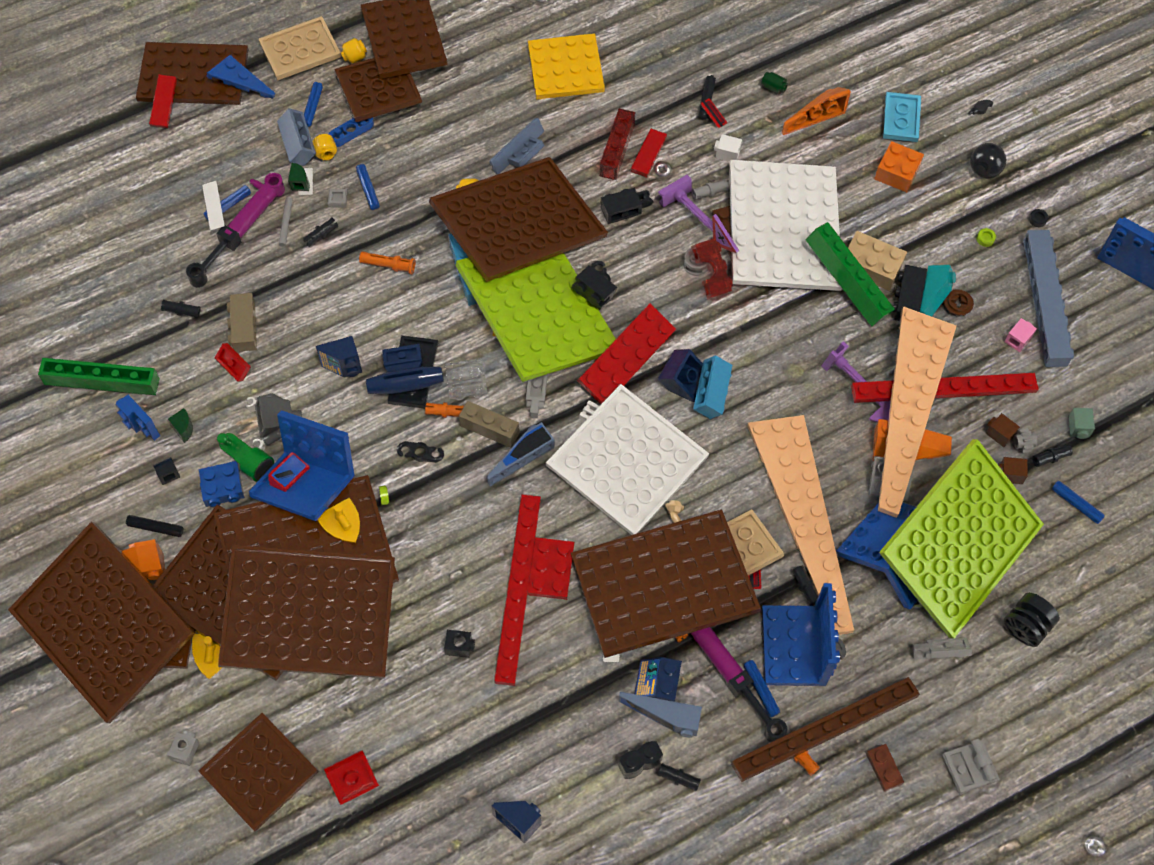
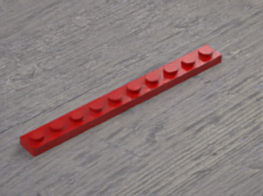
(954, 387)
(517, 591)

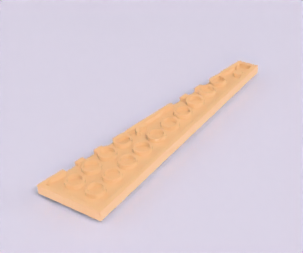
(918, 370)
(793, 473)

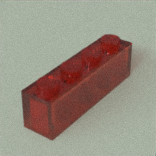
(617, 144)

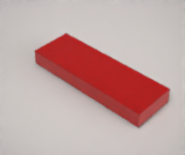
(163, 101)
(648, 152)

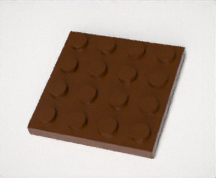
(372, 96)
(258, 771)

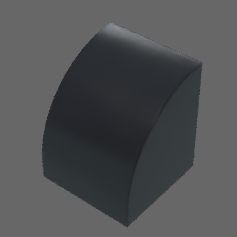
(166, 471)

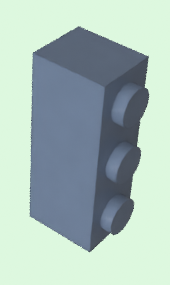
(296, 137)

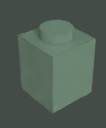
(1081, 422)

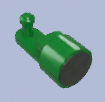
(252, 461)

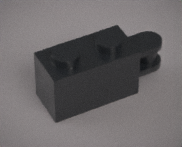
(624, 204)

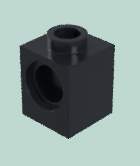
(454, 636)

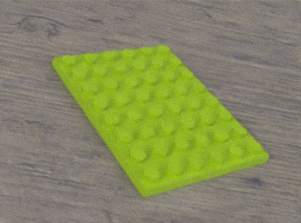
(539, 316)
(962, 538)

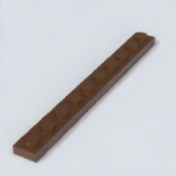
(824, 729)

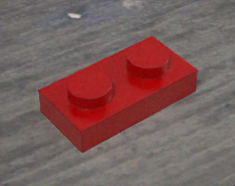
(232, 362)

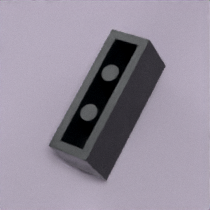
(910, 290)

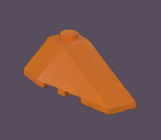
(932, 443)
(146, 558)

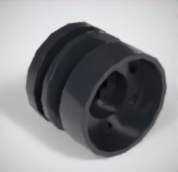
(1031, 619)

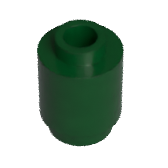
(774, 82)

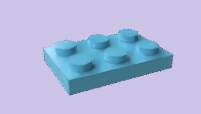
(902, 117)

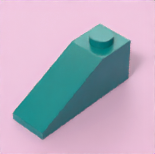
(937, 287)

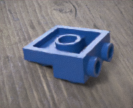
(135, 417)
(221, 484)

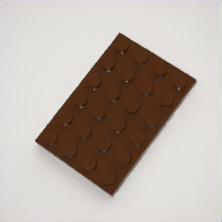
(403, 36)
(190, 66)

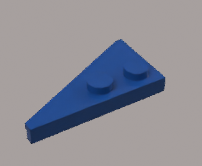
(237, 75)

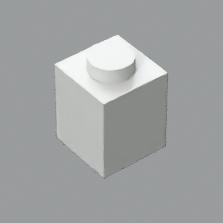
(728, 148)

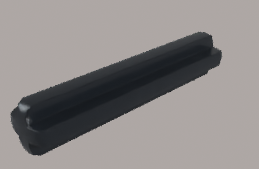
(707, 93)
(154, 525)

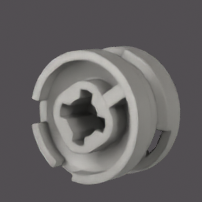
(690, 263)

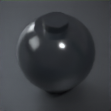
(988, 160)

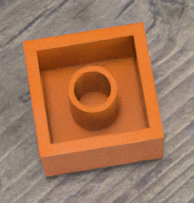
(899, 166)

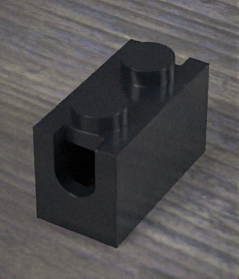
(594, 287)

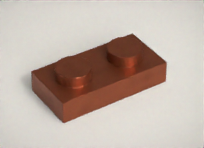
(885, 767)

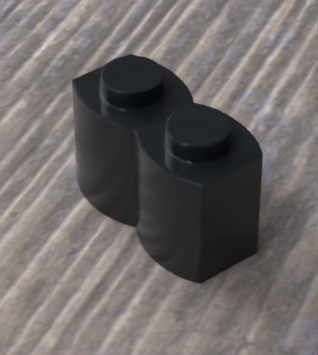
(645, 758)

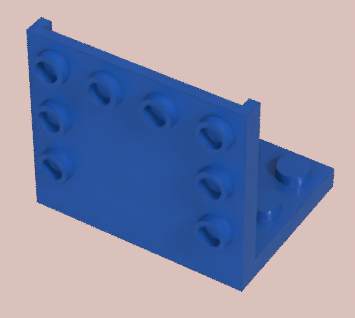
(1130, 251)
(329, 461)
(869, 539)
(801, 642)

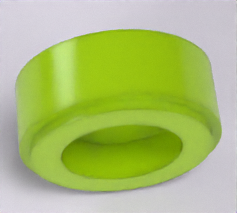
(986, 237)
(383, 493)

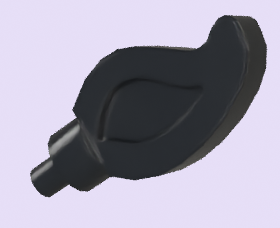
(981, 107)

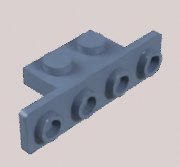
(520, 148)

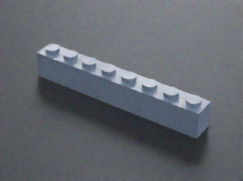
(1047, 298)

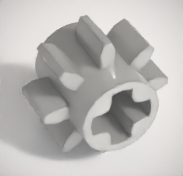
(1025, 440)

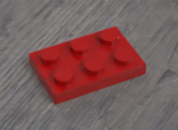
(551, 568)

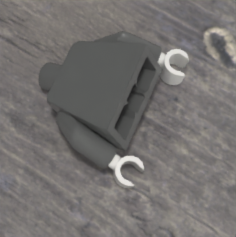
(266, 410)

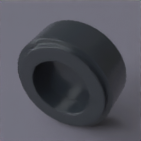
(1038, 218)

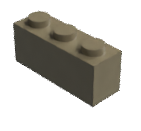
(242, 322)
(489, 424)

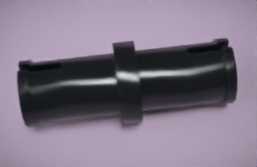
(320, 232)
(180, 308)
(1052, 455)
(805, 584)
(679, 777)

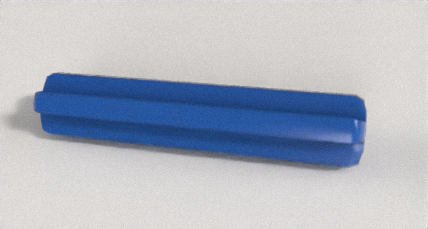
(312, 102)
(367, 187)
(232, 199)
(1078, 502)
(762, 689)

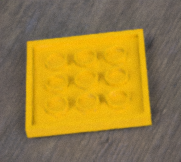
(566, 66)

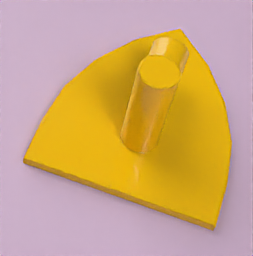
(341, 521)
(206, 655)

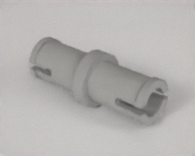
(710, 189)

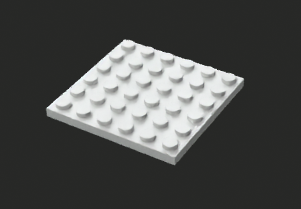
(627, 460)

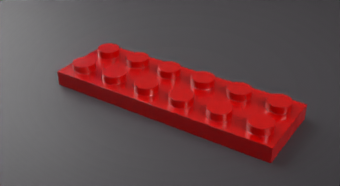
(627, 353)

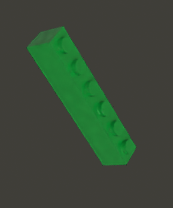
(849, 274)
(99, 376)

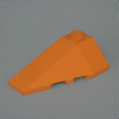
(824, 107)

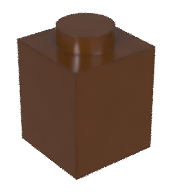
(1002, 429)
(1014, 469)

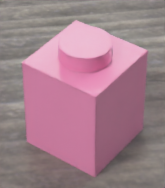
(1020, 335)

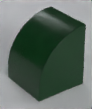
(298, 179)
(181, 424)

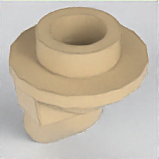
(674, 507)

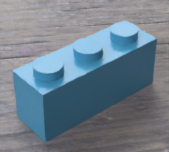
(713, 387)

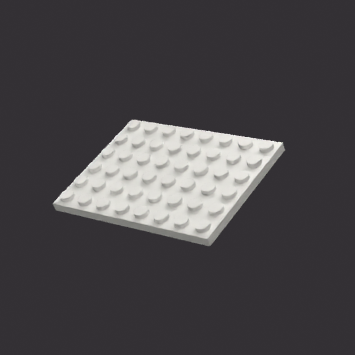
(773, 215)

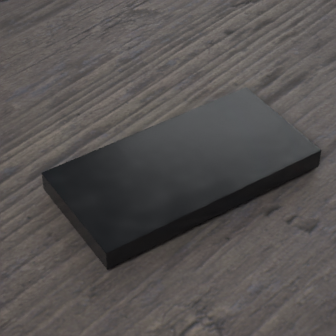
(428, 352)

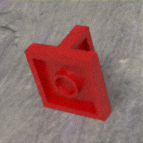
(351, 777)

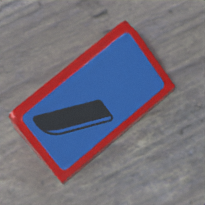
(287, 472)

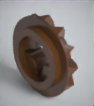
(965, 300)

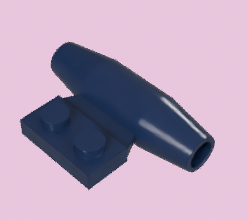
(403, 372)

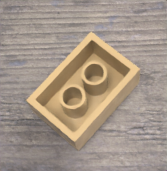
(878, 259)

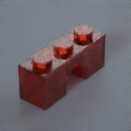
(709, 252)

